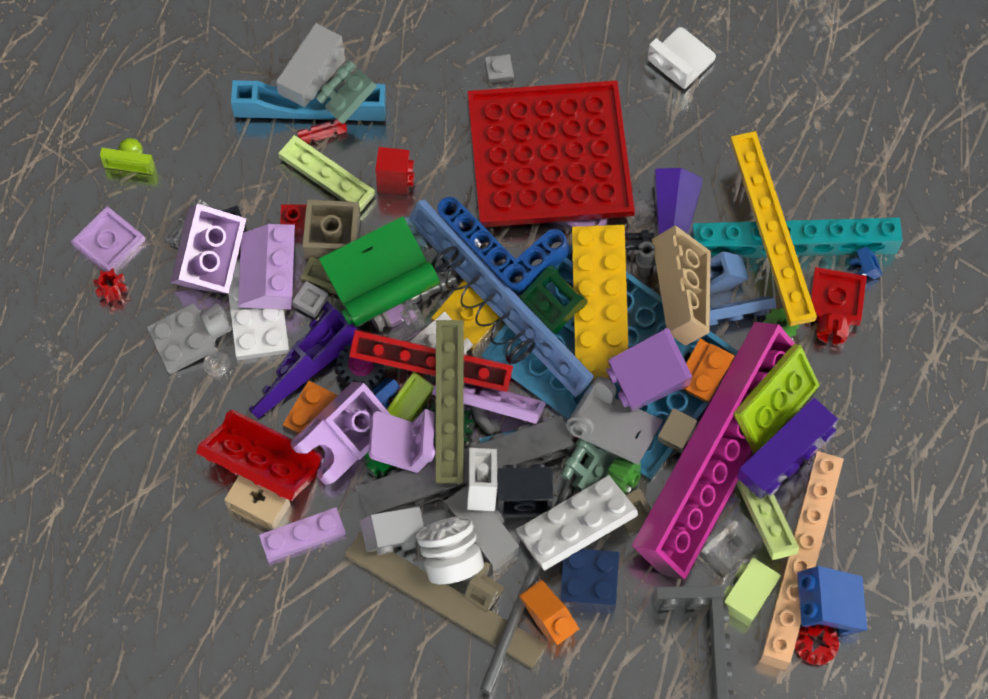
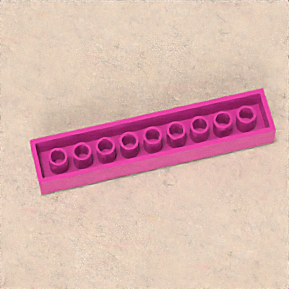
(709, 462)

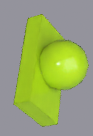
(128, 157)
(411, 397)

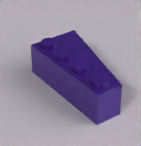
(788, 449)

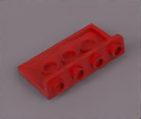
(260, 455)

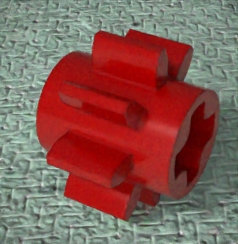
(103, 282)

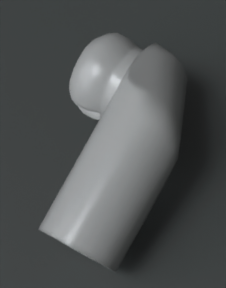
(483, 421)

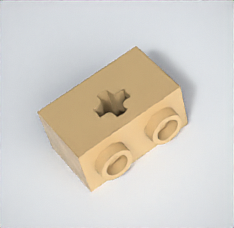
(266, 513)

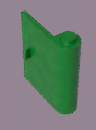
(379, 272)

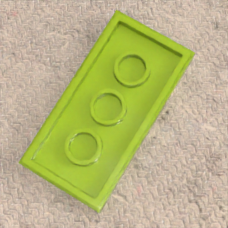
(776, 398)

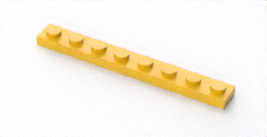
(773, 229)

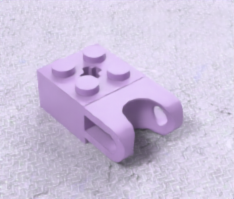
(338, 434)

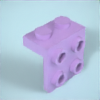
(402, 441)

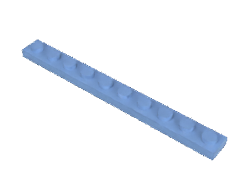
(548, 346)

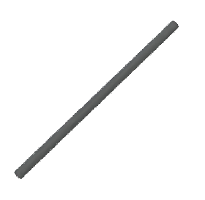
(518, 607)

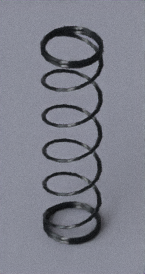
(440, 269)

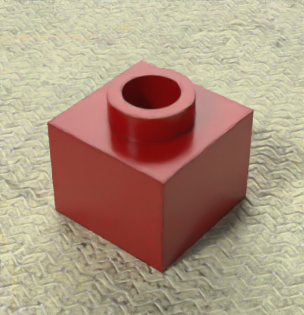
(295, 211)

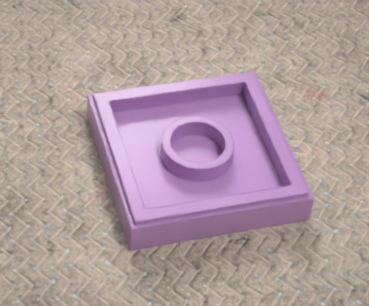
(108, 240)

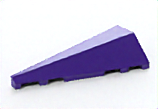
(675, 198)
(307, 357)

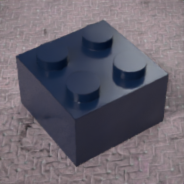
(590, 581)

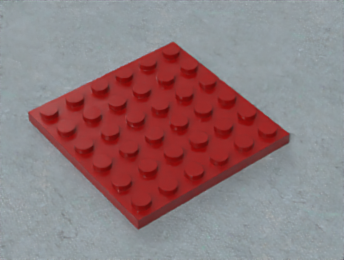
(550, 154)

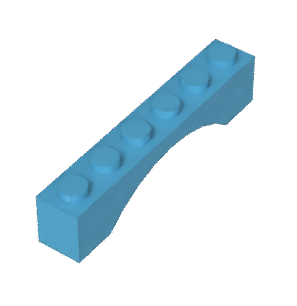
(261, 100)

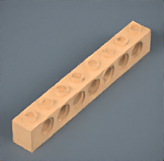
(809, 535)

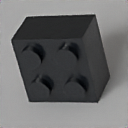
(524, 490)

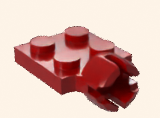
(837, 302)

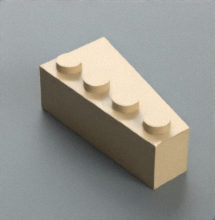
(684, 284)

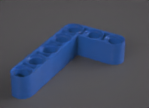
(494, 252)

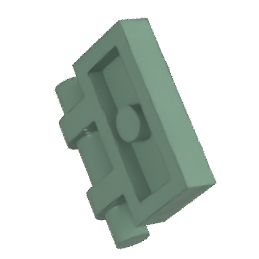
(350, 95)
(594, 468)

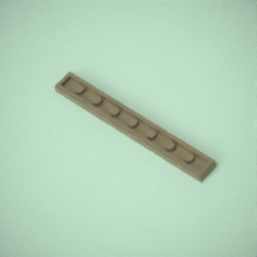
(445, 601)

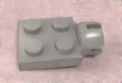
(188, 335)

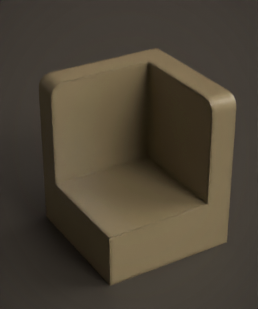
(677, 430)
(643, 510)
(483, 590)

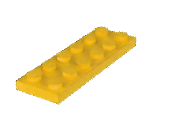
(601, 278)

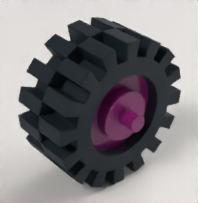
(357, 370)

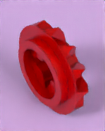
(822, 654)

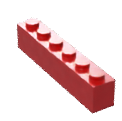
(423, 359)

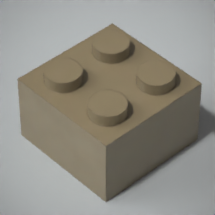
(329, 226)

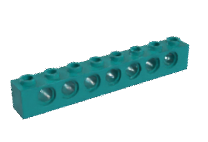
(808, 237)

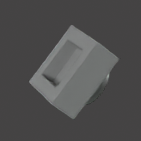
(499, 69)
(310, 299)

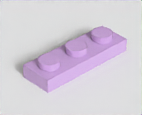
(302, 534)

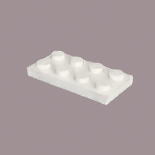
(256, 330)
(576, 522)

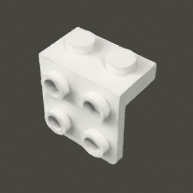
(680, 57)

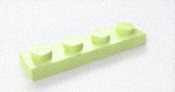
(326, 172)
(770, 523)

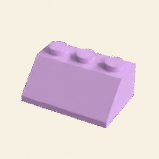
(208, 249)
(267, 267)

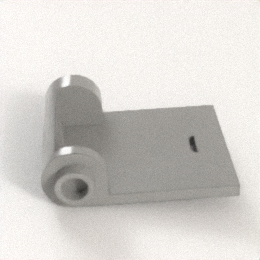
(609, 425)

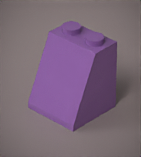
(649, 371)

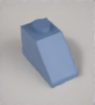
(726, 272)

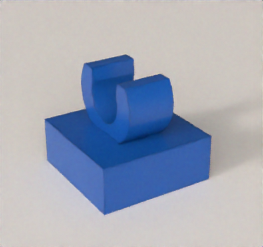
(869, 263)
(385, 390)

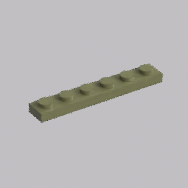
(449, 402)

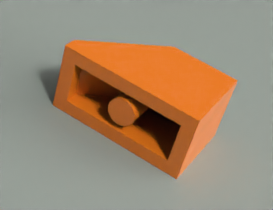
(548, 613)

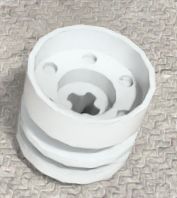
(450, 550)

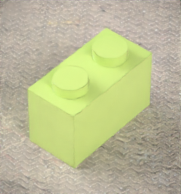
(750, 591)

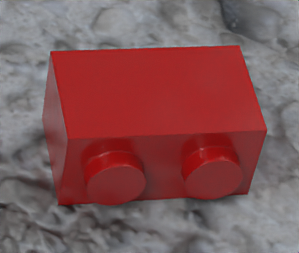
(394, 171)

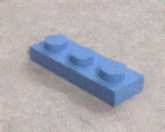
(736, 310)

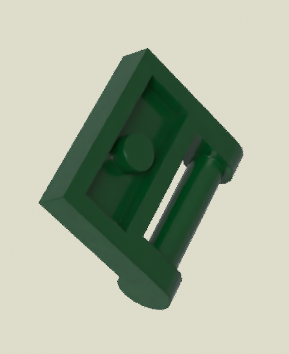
(546, 305)

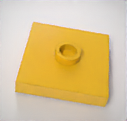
(456, 312)

